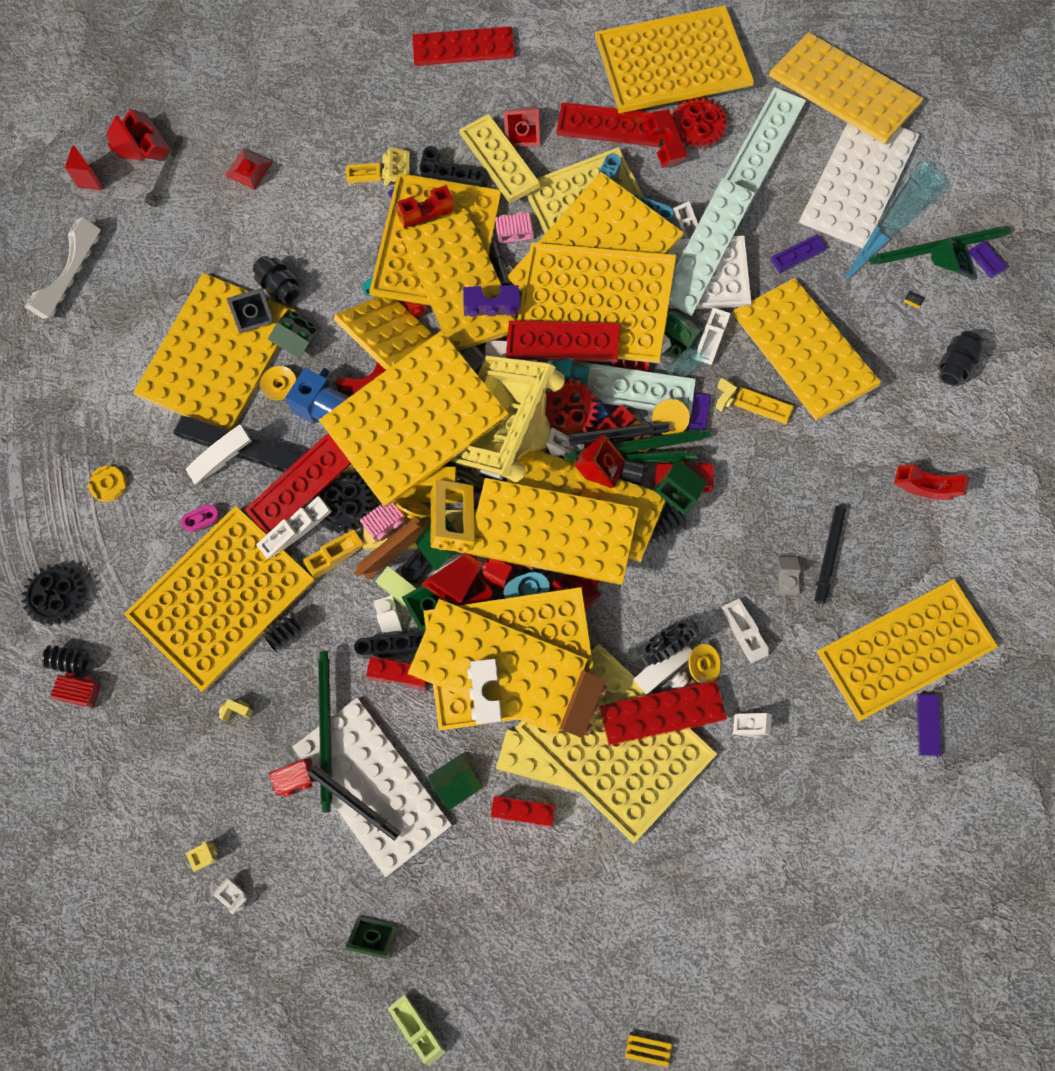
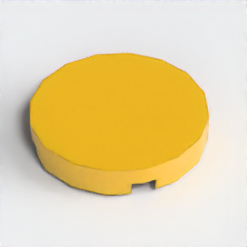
(674, 413)
(107, 483)

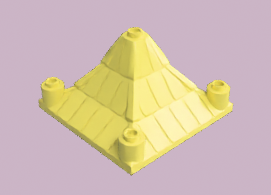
(521, 392)

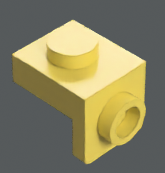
(727, 397)
(239, 707)
(202, 856)

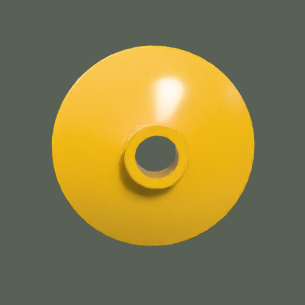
(274, 377)
(412, 508)
(704, 663)

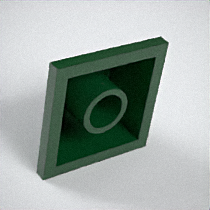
(954, 258)
(420, 601)

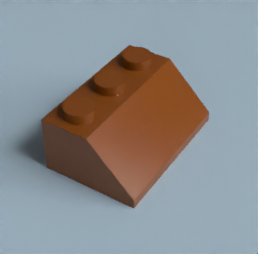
(583, 705)

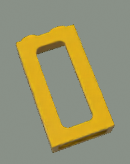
(422, 491)
(439, 535)

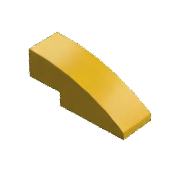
(332, 554)

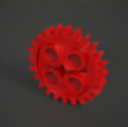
(697, 116)
(567, 393)

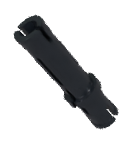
(497, 259)

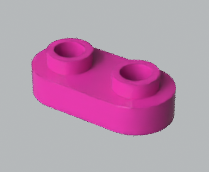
(200, 517)

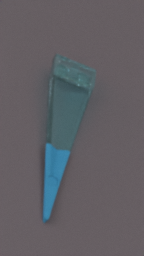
(912, 197)

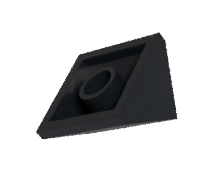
(250, 310)

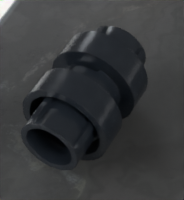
(276, 280)
(960, 359)

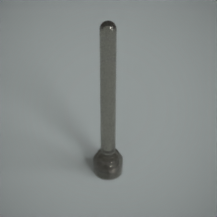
(152, 198)

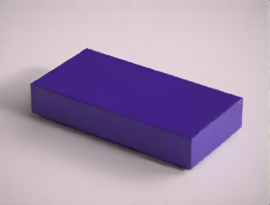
(987, 259)
(700, 411)

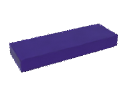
(798, 253)
(928, 725)

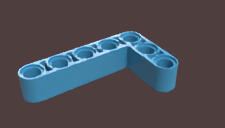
(613, 173)

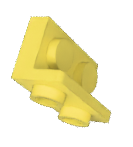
(395, 162)

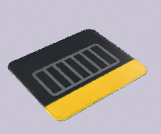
(914, 299)

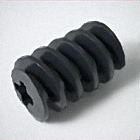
(668, 524)
(284, 630)
(65, 660)

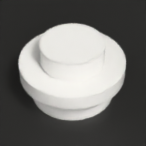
(679, 680)

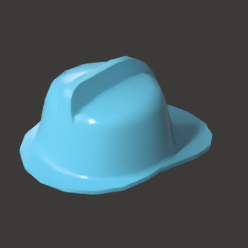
(526, 584)

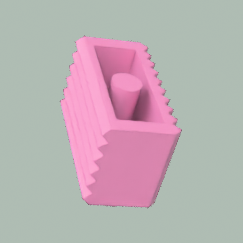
(514, 227)
(382, 521)

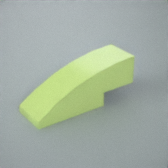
(394, 585)
(416, 1031)

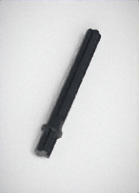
(620, 433)
(823, 583)
(355, 803)

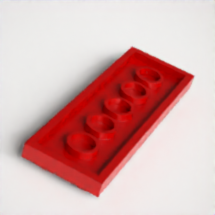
(463, 46)
(604, 124)
(563, 341)
(299, 484)
(662, 713)

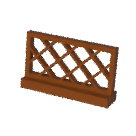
(390, 549)

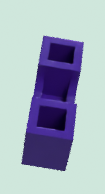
(477, 304)

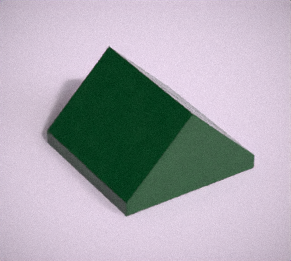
(455, 782)
(372, 937)

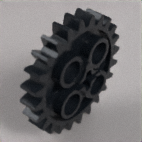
(343, 488)
(37, 590)
(679, 635)

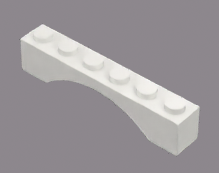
(81, 238)

